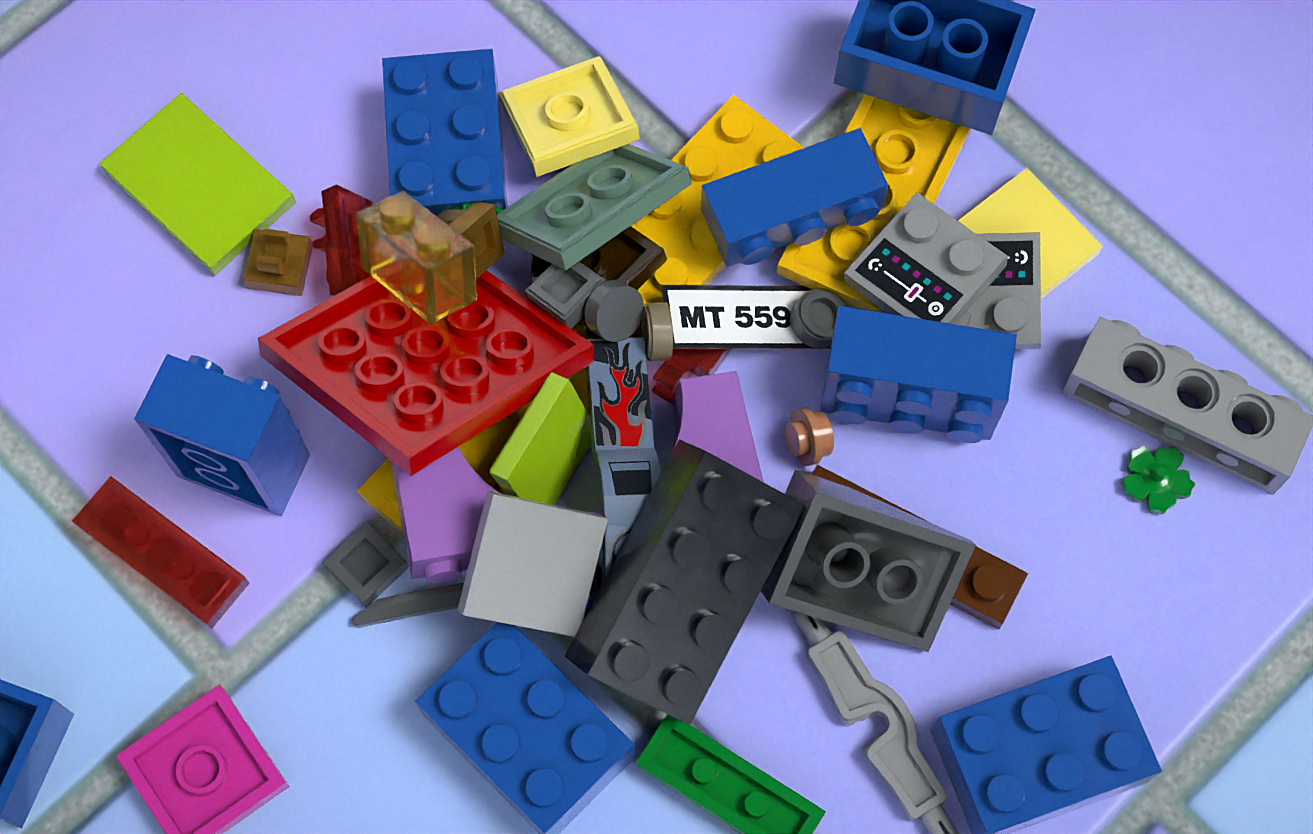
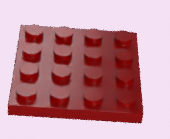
(421, 384)

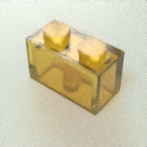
(417, 256)

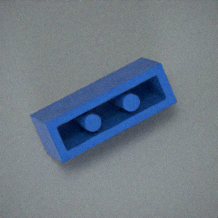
(794, 198)

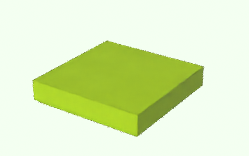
(545, 444)

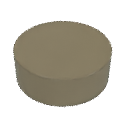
(657, 331)

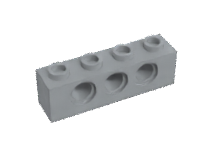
(1204, 433)

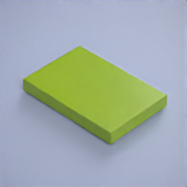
(197, 183)

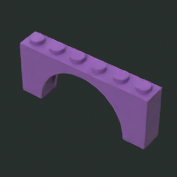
(446, 499)

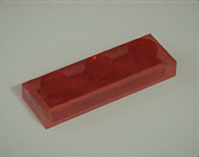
(161, 552)

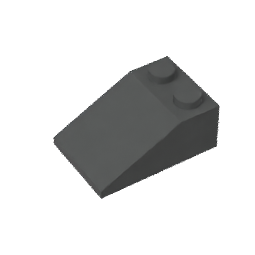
(866, 564)

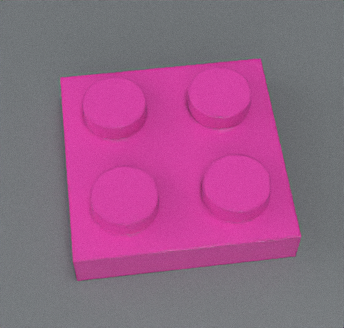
(203, 768)

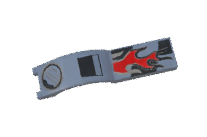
(621, 436)

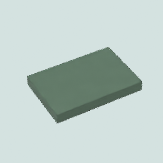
(591, 203)

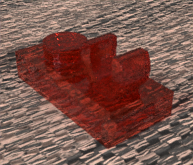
(341, 237)

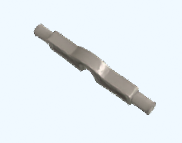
(894, 753)

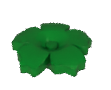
(1157, 478)

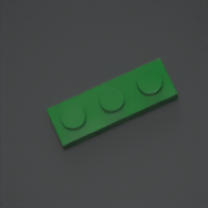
(725, 783)

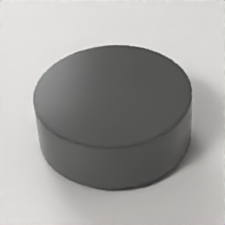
(614, 310)
(815, 317)

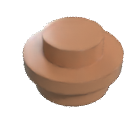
(809, 436)

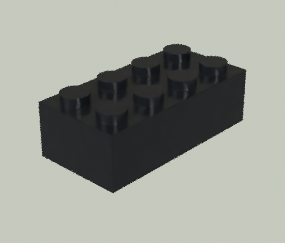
(684, 582)

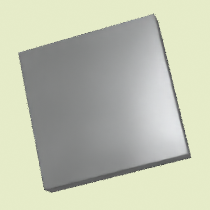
(532, 564)

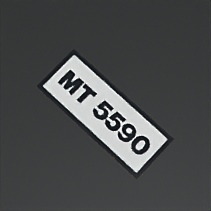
(733, 316)

